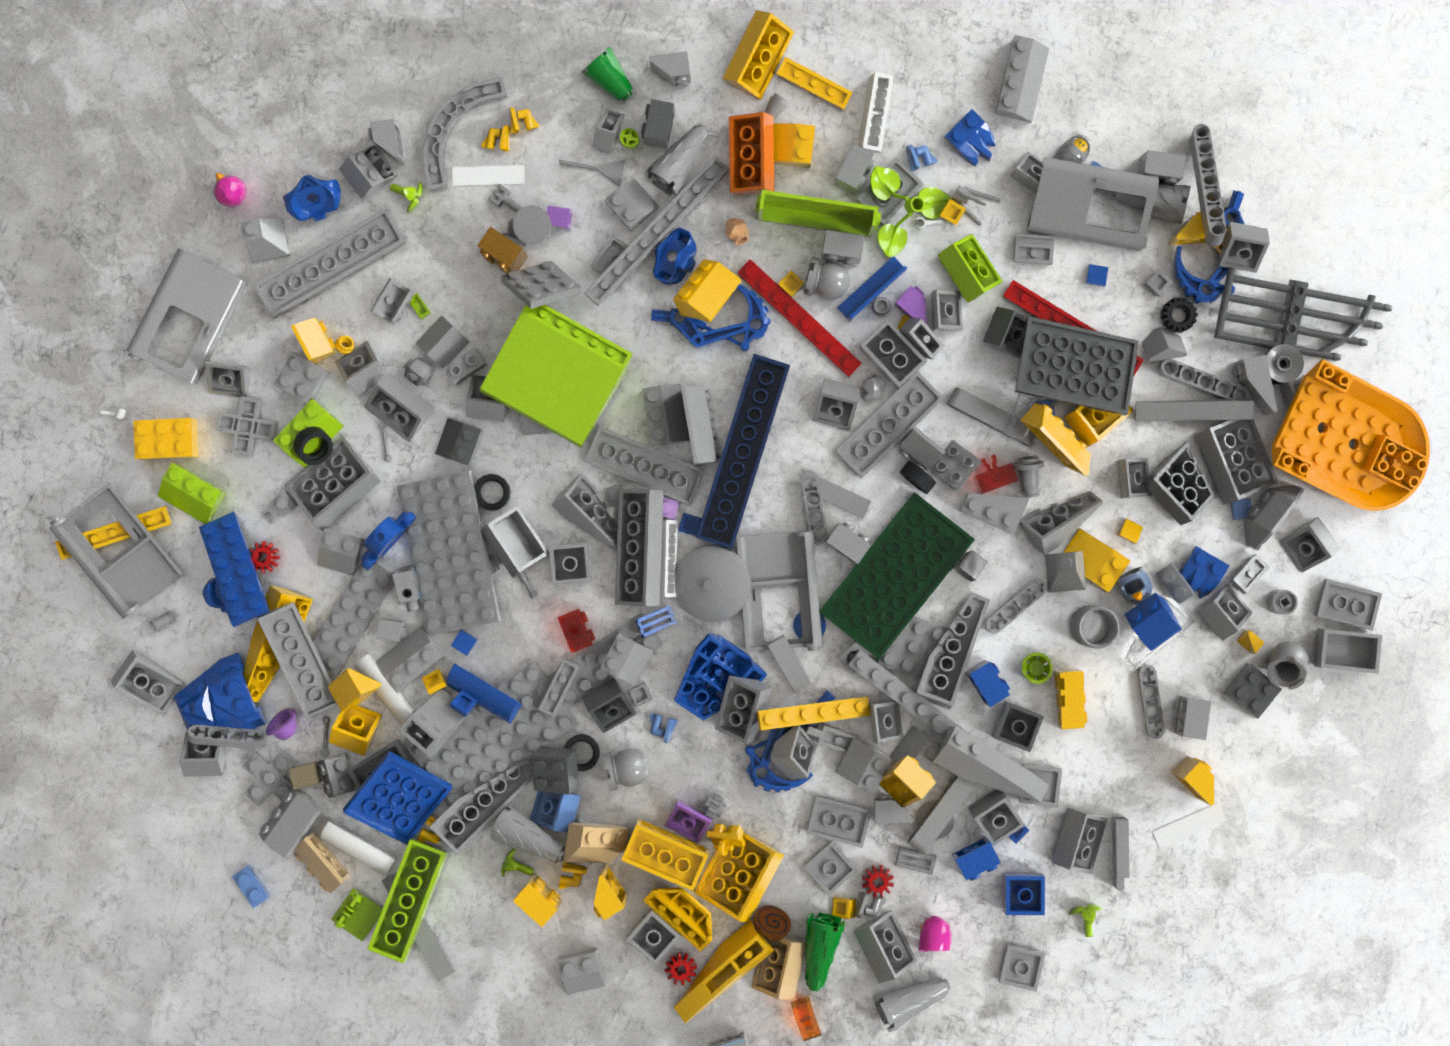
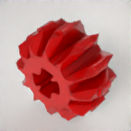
(270, 559)
(874, 876)
(677, 962)

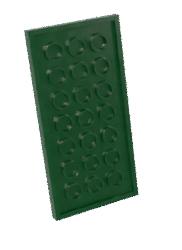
(896, 575)

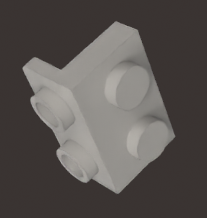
(392, 301)
(335, 776)

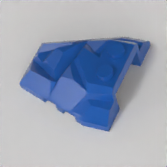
(708, 674)
(220, 698)

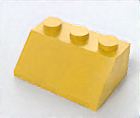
(706, 291)
(1196, 778)

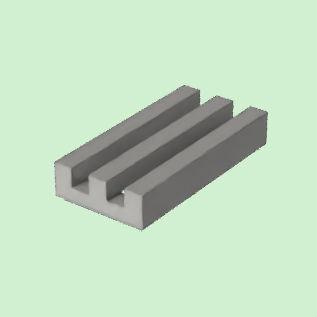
(899, 856)

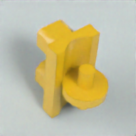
(726, 841)

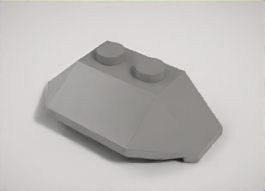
(1269, 513)

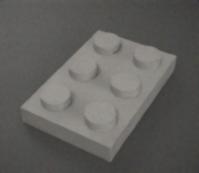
(908, 187)
(1348, 604)
(839, 821)

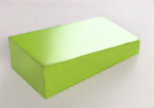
(419, 307)

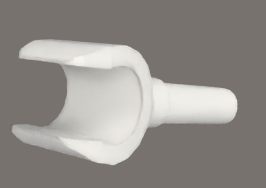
(928, 222)
(120, 413)

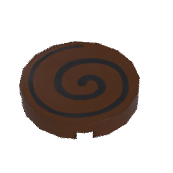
(771, 922)

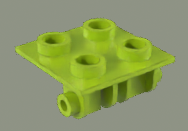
(357, 914)

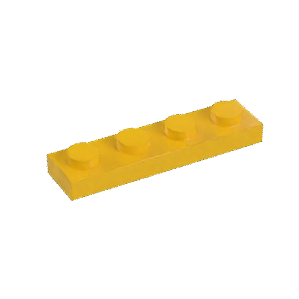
(814, 83)

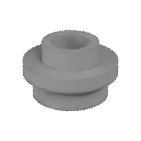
(885, 302)

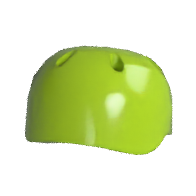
(1037, 668)

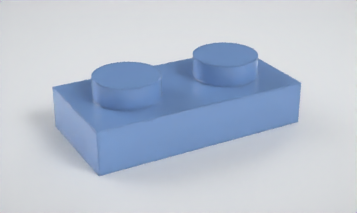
(251, 886)

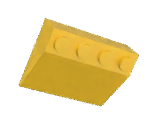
(739, 878)

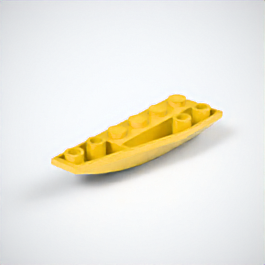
(261, 661)
(726, 966)

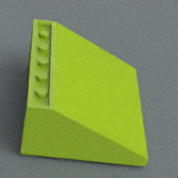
(556, 373)

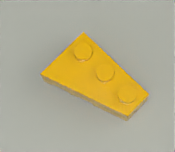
(1070, 698)

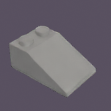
(1256, 377)
(147, 682)

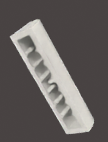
(875, 112)
(668, 558)
(393, 701)
(358, 847)

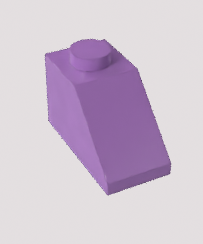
(913, 303)

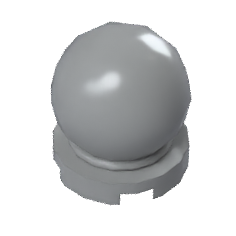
(828, 280)
(1288, 665)
(626, 768)

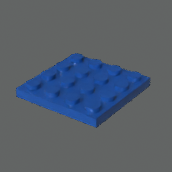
(397, 798)

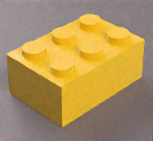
(165, 439)
(538, 900)

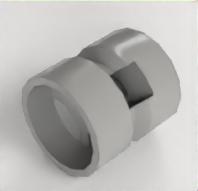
(1282, 602)

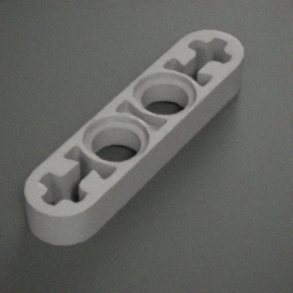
(814, 507)
(1013, 603)
(1152, 701)
(226, 734)

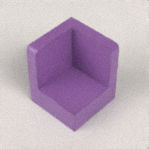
(560, 216)

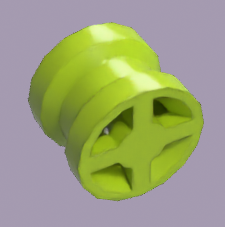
(630, 134)

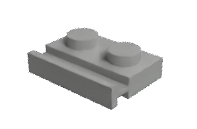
(1033, 249)

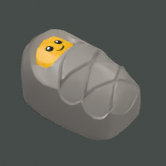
(1074, 149)

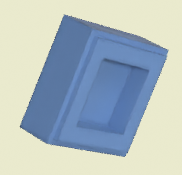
(1240, 508)

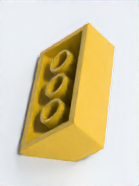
(758, 54)
(1057, 438)
(609, 895)

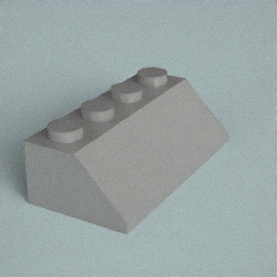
(1022, 79)

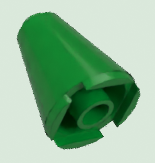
(609, 75)

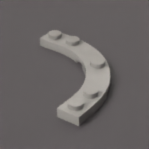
(444, 120)

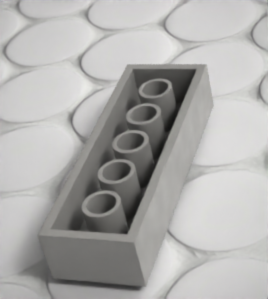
(639, 547)

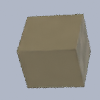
(305, 775)

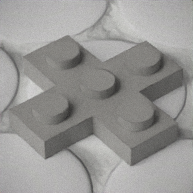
(246, 426)
(269, 776)

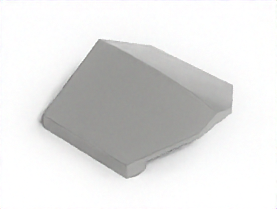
(1163, 345)

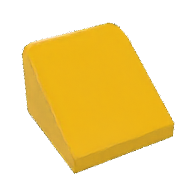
(1130, 531)
(844, 907)

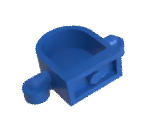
(385, 537)

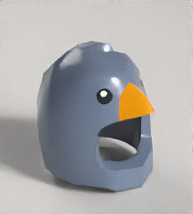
(1135, 585)

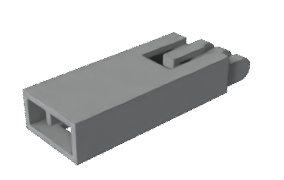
(1120, 851)

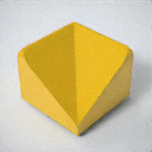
(1250, 641)

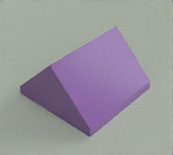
(688, 821)

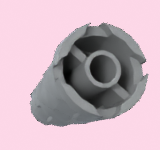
(675, 164)
(1168, 203)
(524, 835)
(903, 1004)

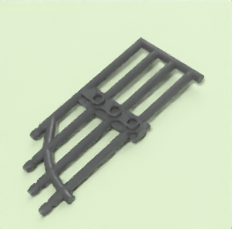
(1292, 314)

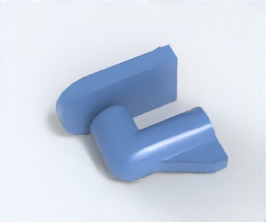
(923, 150)
(657, 731)

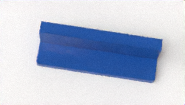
(871, 288)

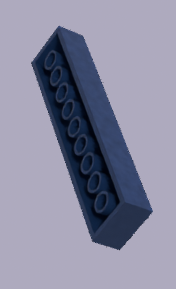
(743, 451)

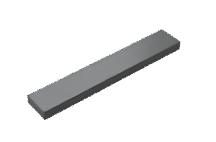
(1195, 410)
(429, 944)

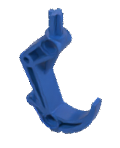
(1191, 284)
(699, 340)
(771, 780)

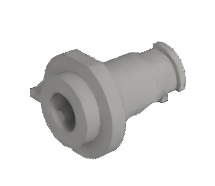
(1029, 474)

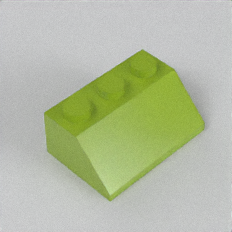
(969, 268)
(311, 415)
(190, 493)

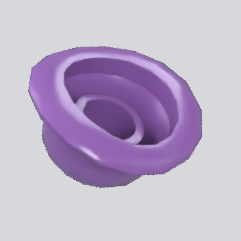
(283, 724)

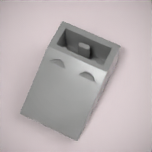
(432, 723)

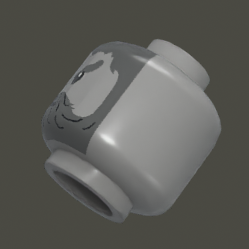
(418, 371)

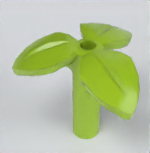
(410, 193)
(511, 865)
(1088, 914)

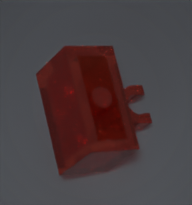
(994, 477)
(576, 630)

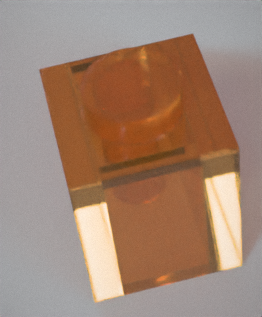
(806, 1018)

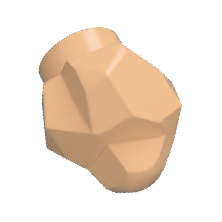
(737, 231)

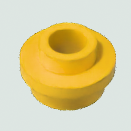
(346, 340)

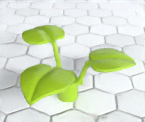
(929, 201)

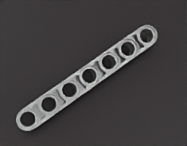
(1203, 158)

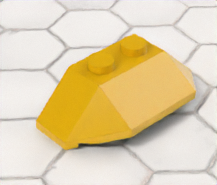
(683, 914)

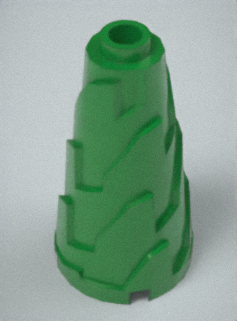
(822, 941)

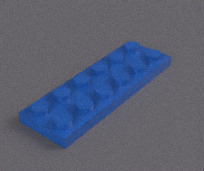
(234, 569)

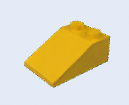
(793, 144)
(1092, 424)
(1101, 562)
(907, 781)

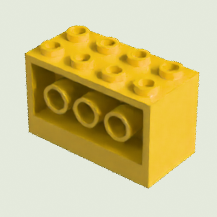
(665, 854)

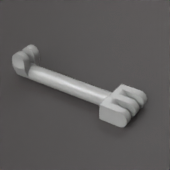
(503, 198)

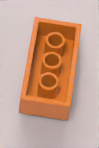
(751, 153)

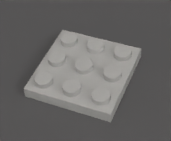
(540, 284)
(913, 648)

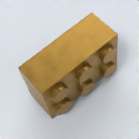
(502, 250)

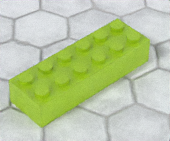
(408, 900)

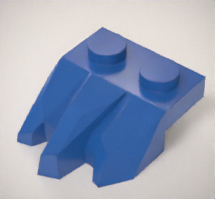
(971, 138)
(1203, 571)

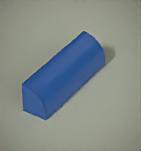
(487, 695)

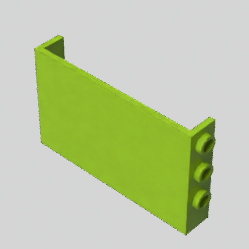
(817, 213)

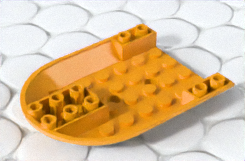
(1360, 412)

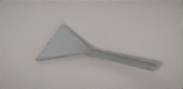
(612, 171)

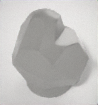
(872, 388)

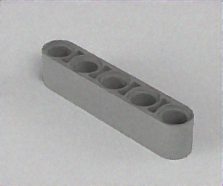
(1194, 380)
(983, 412)
(940, 814)

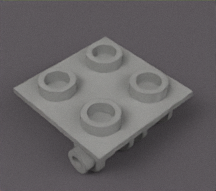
(955, 465)

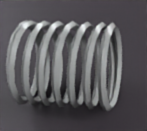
(1112, 623)

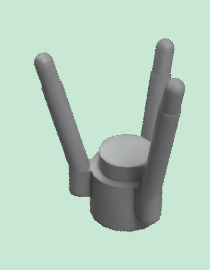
(964, 193)

